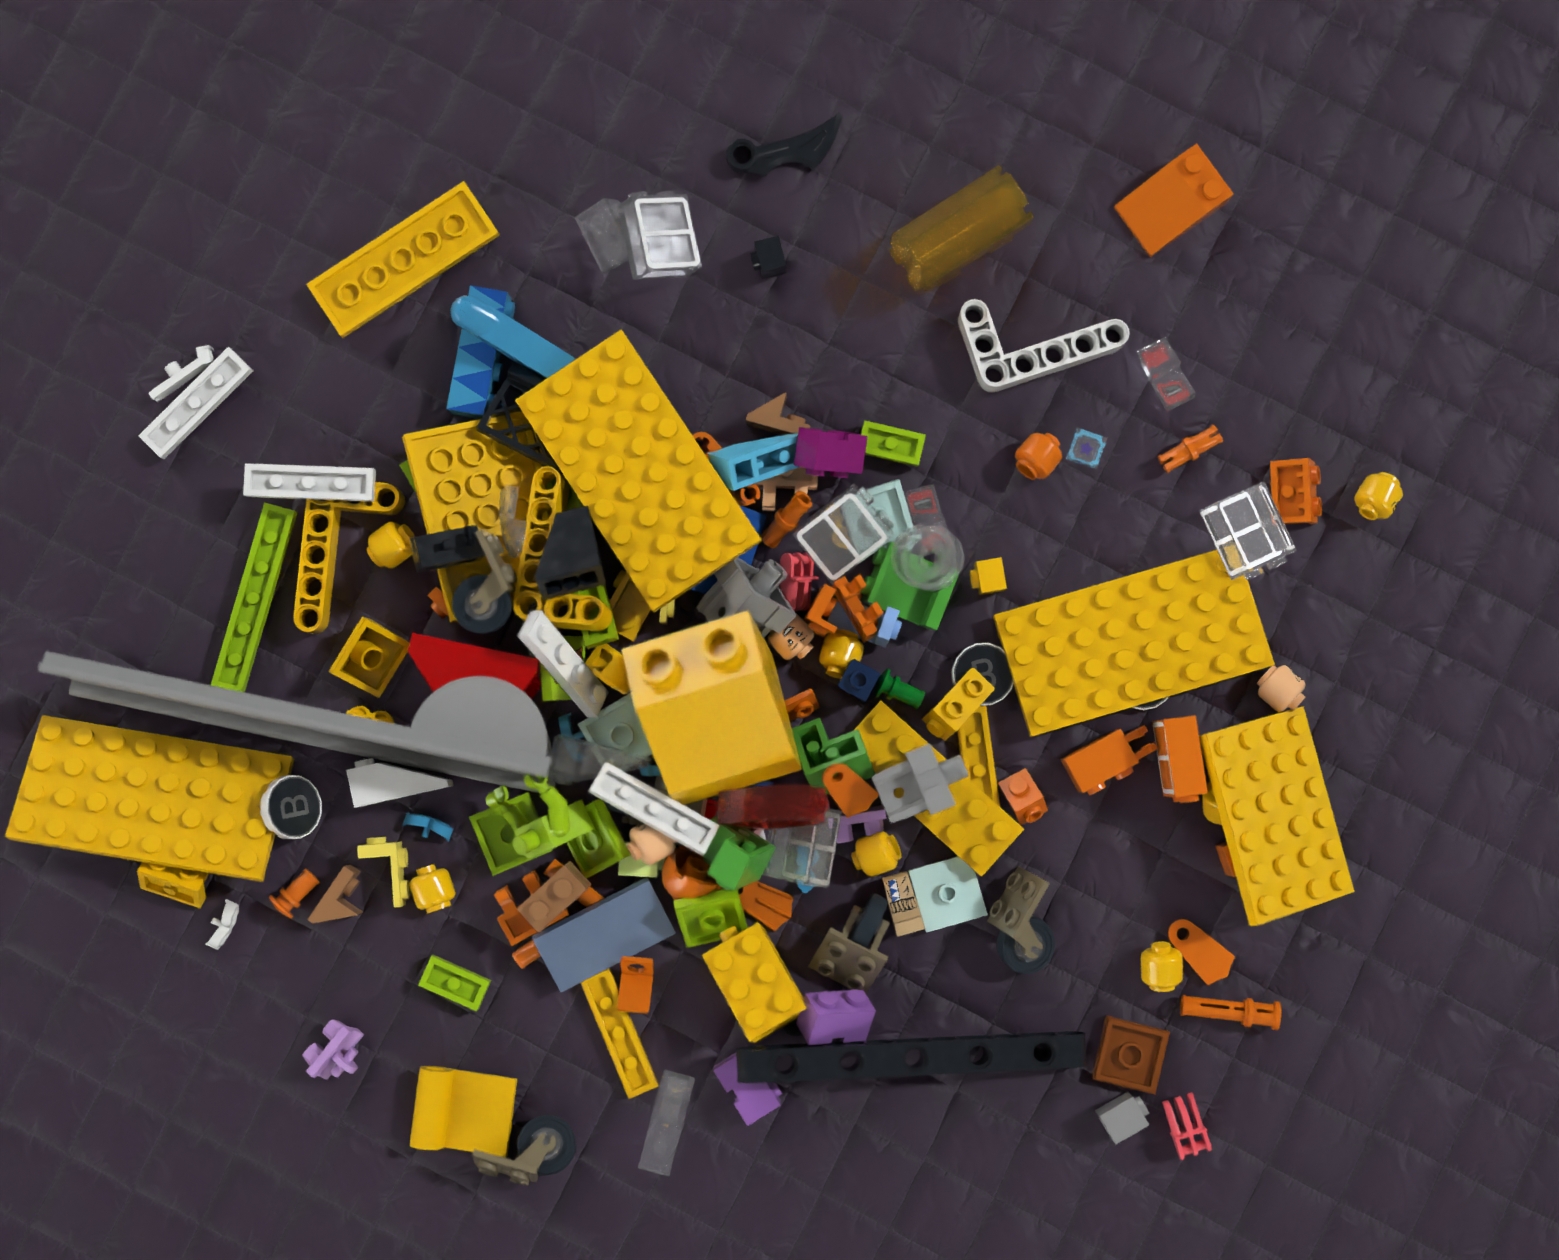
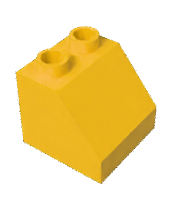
(712, 708)

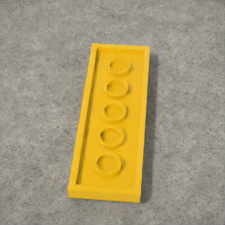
(403, 259)
(971, 828)

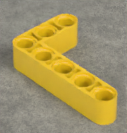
(536, 532)
(328, 541)

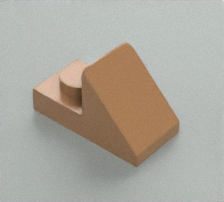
(769, 418)
(333, 904)

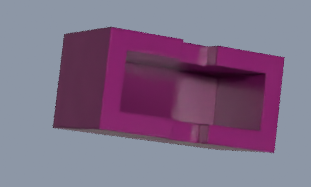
(830, 451)

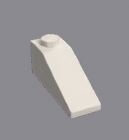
(385, 782)

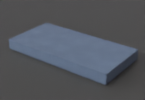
(602, 934)

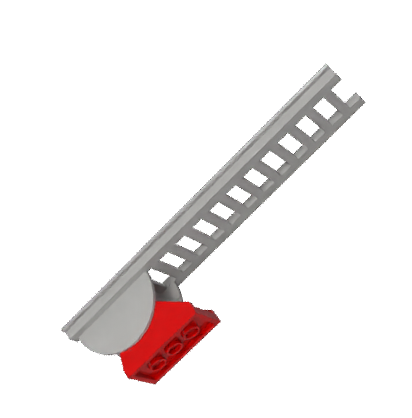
(470, 727)

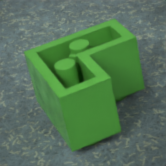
(819, 752)
(737, 856)

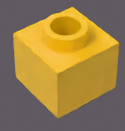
(988, 576)

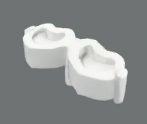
(225, 925)

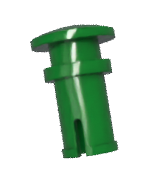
(899, 690)

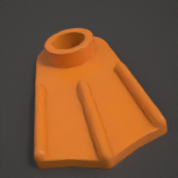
(848, 789)
(766, 904)
(1201, 951)

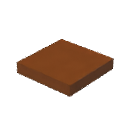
(1130, 1054)

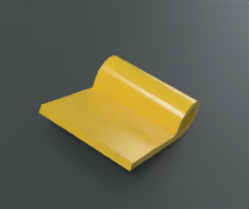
(463, 1111)

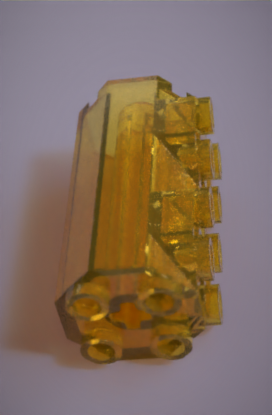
(960, 230)

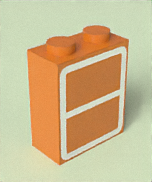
(1180, 758)

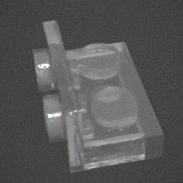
(604, 234)

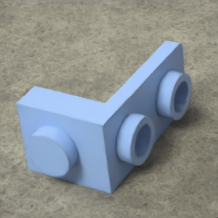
(887, 627)

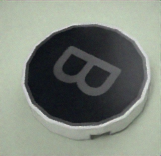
(990, 663)
(291, 807)

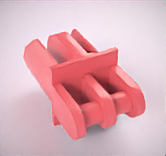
(799, 579)
(1187, 1128)

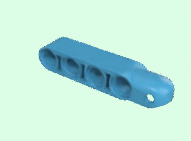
(508, 336)

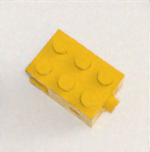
(754, 981)

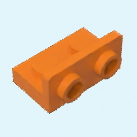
(1295, 490)
(821, 606)

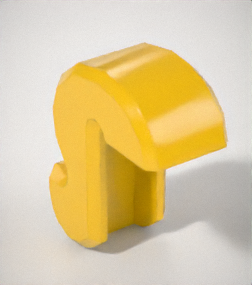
(609, 667)

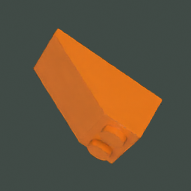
(1174, 200)

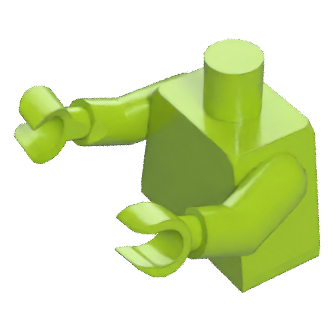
(547, 832)

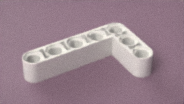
(1034, 354)

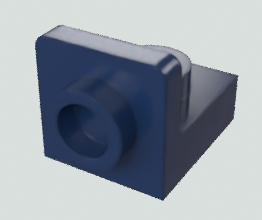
(858, 680)

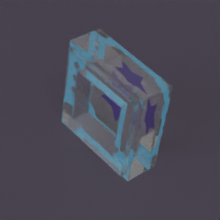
(1086, 448)

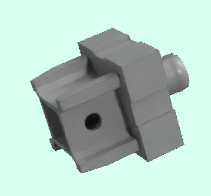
(752, 590)
(923, 783)

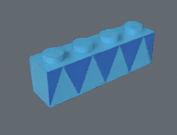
(477, 363)

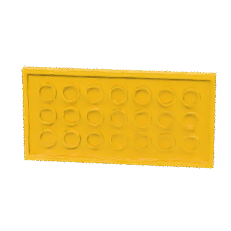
(638, 471)
(1131, 642)
(147, 798)

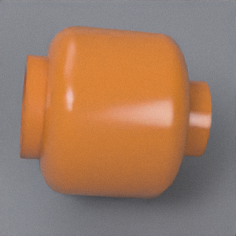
(1038, 456)

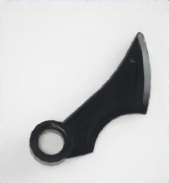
(805, 149)

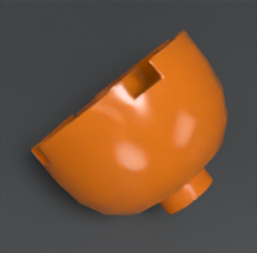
(687, 875)

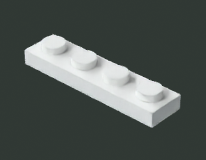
(195, 403)
(309, 482)
(563, 663)
(654, 808)

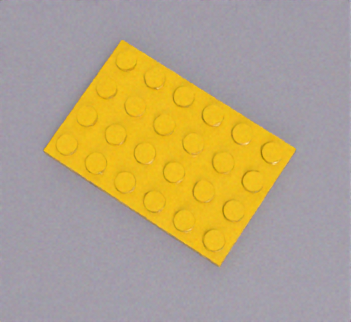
(460, 485)
(1276, 815)

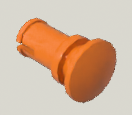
(294, 893)

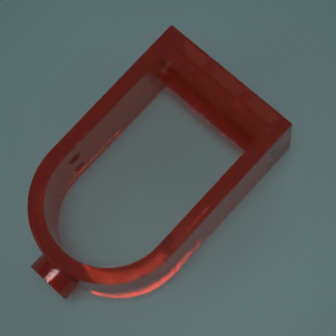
(773, 807)

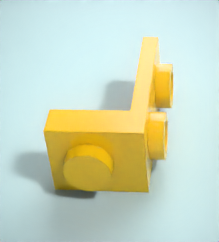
(958, 704)

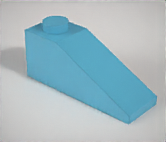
(754, 460)

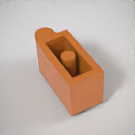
(1105, 759)

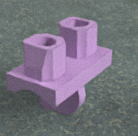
(872, 822)
(338, 1053)

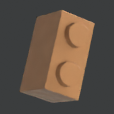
(554, 896)

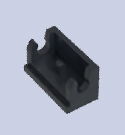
(446, 549)

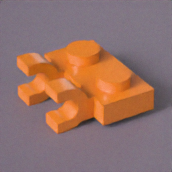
(849, 598)
(512, 921)

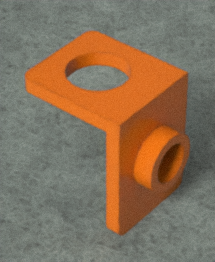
(635, 985)

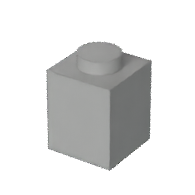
(1123, 1117)

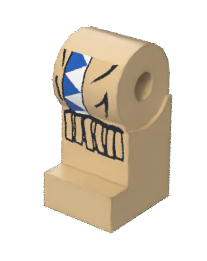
(902, 904)

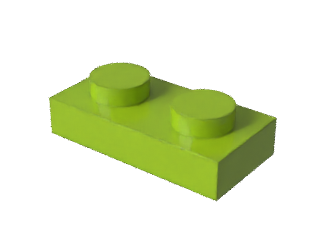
(893, 443)
(454, 982)

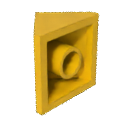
(370, 657)

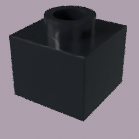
(768, 257)

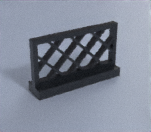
(520, 380)

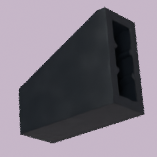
(570, 556)

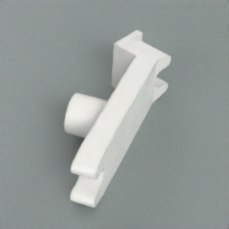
(181, 376)

